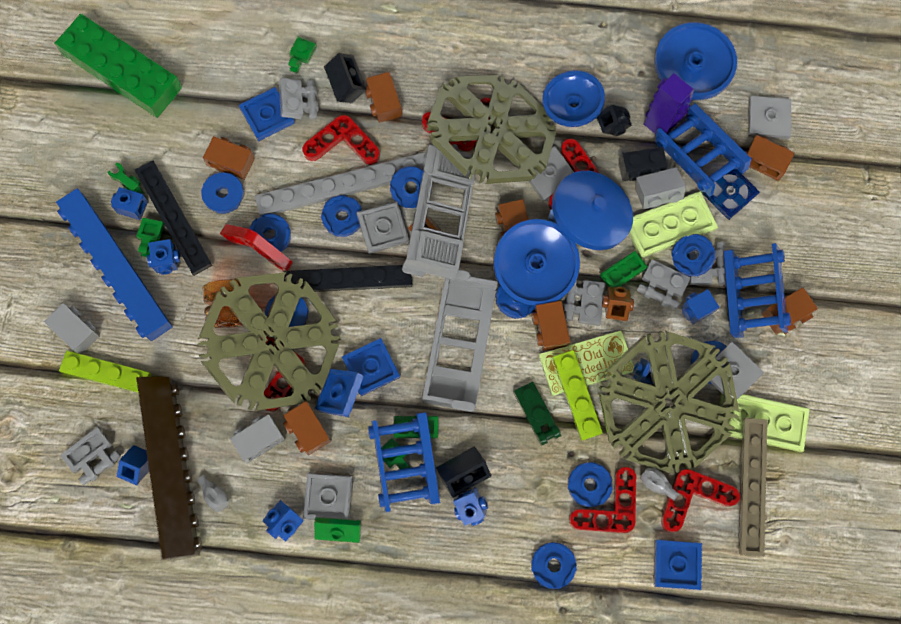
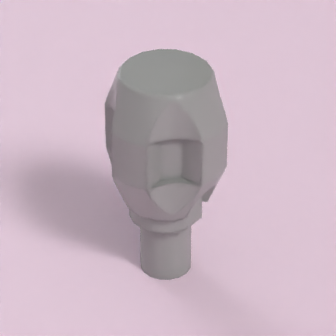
(658, 482)
(213, 494)

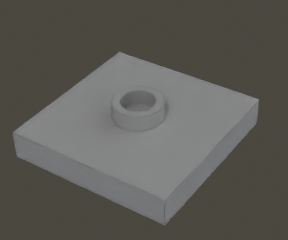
(769, 117)
(551, 177)
(382, 227)
(743, 370)
(327, 496)

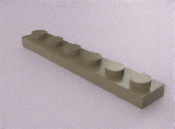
(753, 487)

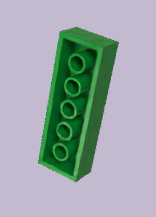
(118, 65)

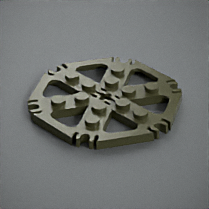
(477, 127)
(254, 340)
(684, 405)

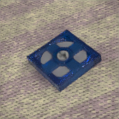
(732, 193)

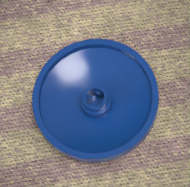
(697, 56)
(592, 210)
(536, 262)

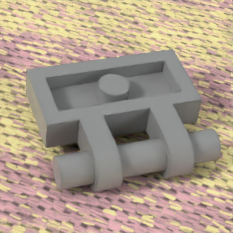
(291, 98)
(666, 279)
(706, 279)
(590, 305)
(87, 450)

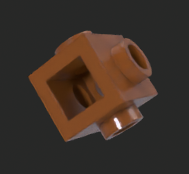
(618, 303)

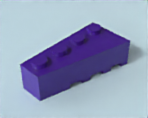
(669, 104)

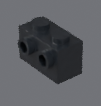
(345, 78)
(641, 163)
(463, 472)

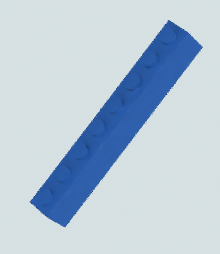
(114, 265)

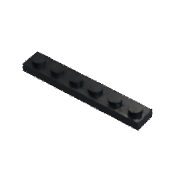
(173, 218)
(353, 278)

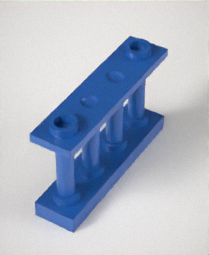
(709, 132)
(735, 283)
(425, 469)

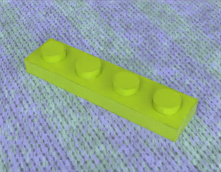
(101, 371)
(577, 395)

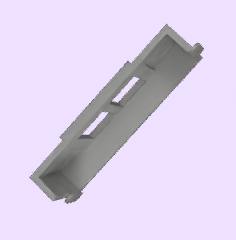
(431, 249)
(466, 299)

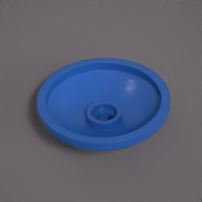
(573, 89)

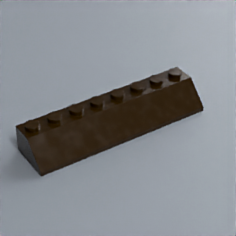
(168, 468)

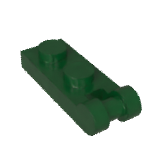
(536, 413)

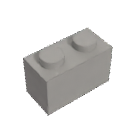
(660, 188)
(71, 328)
(257, 438)

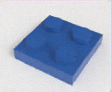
(264, 114)
(373, 363)
(339, 392)
(678, 565)

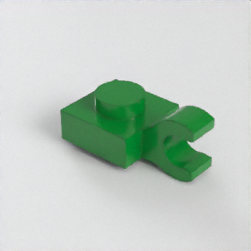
(300, 52)
(129, 183)
(148, 232)
(394, 461)

